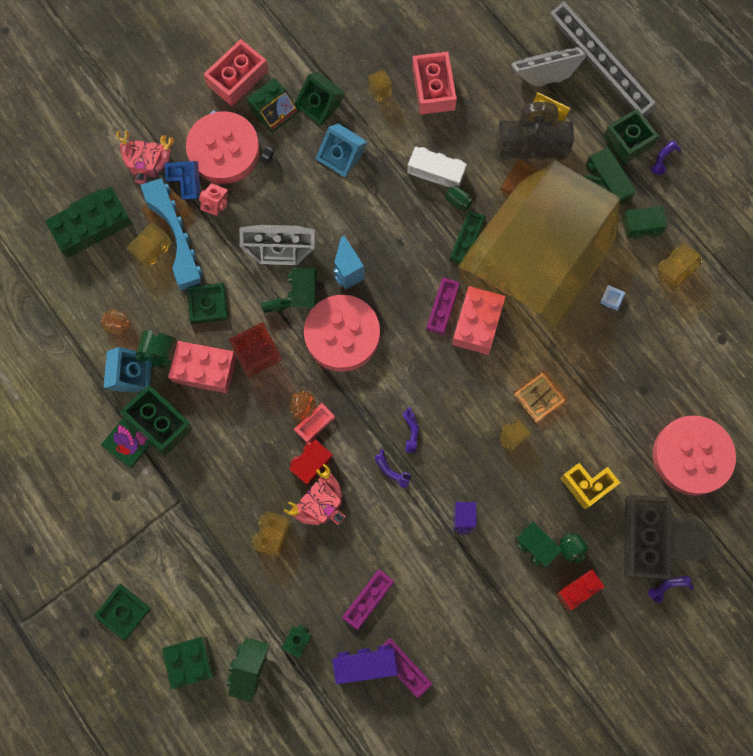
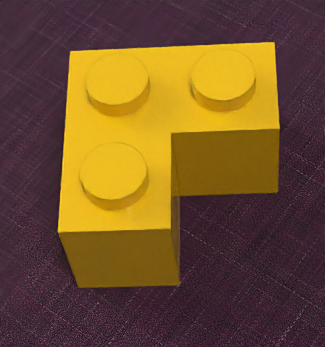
(588, 489)

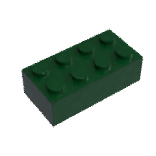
(88, 222)

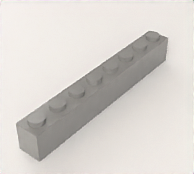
(603, 60)

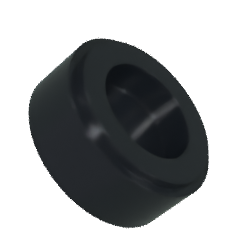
(267, 155)

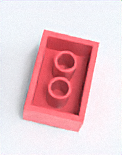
(236, 72)
(434, 83)
(478, 320)
(202, 367)

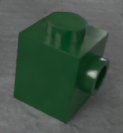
(297, 641)

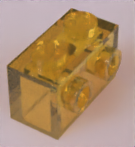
(149, 245)
(679, 266)
(271, 533)

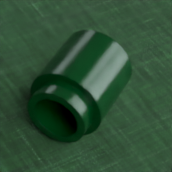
(458, 198)

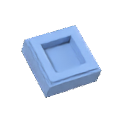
(612, 297)

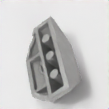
(549, 66)
(277, 243)

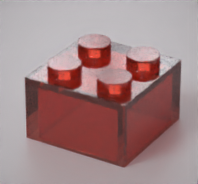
(255, 349)

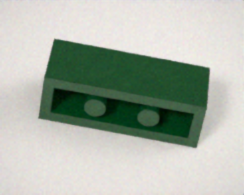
(605, 166)

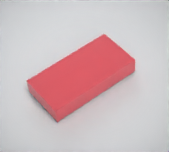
(312, 426)

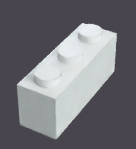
(436, 167)

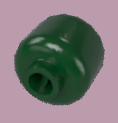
(573, 548)

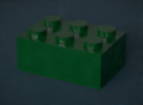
(156, 420)

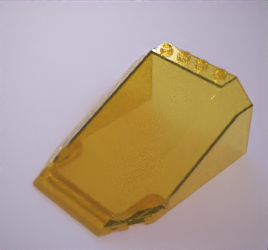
(546, 241)

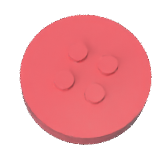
(223, 147)
(342, 333)
(694, 455)

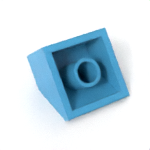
(341, 149)
(348, 266)
(124, 372)

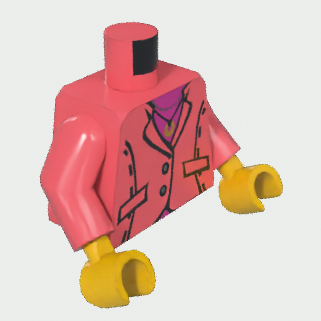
(144, 158)
(320, 502)

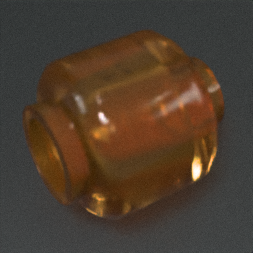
(115, 321)
(302, 405)

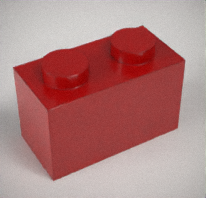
(310, 460)
(580, 590)

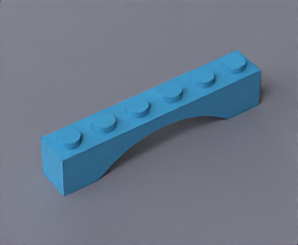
(158, 201)

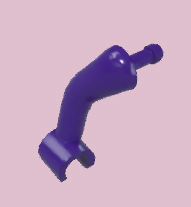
(659, 167)
(411, 421)
(403, 479)
(657, 594)

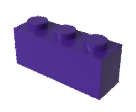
(365, 664)

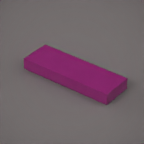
(443, 306)
(368, 599)
(409, 672)

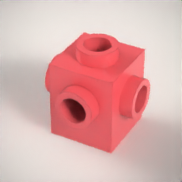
(213, 199)

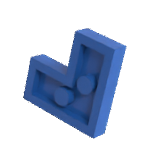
(188, 176)

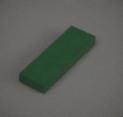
(467, 236)

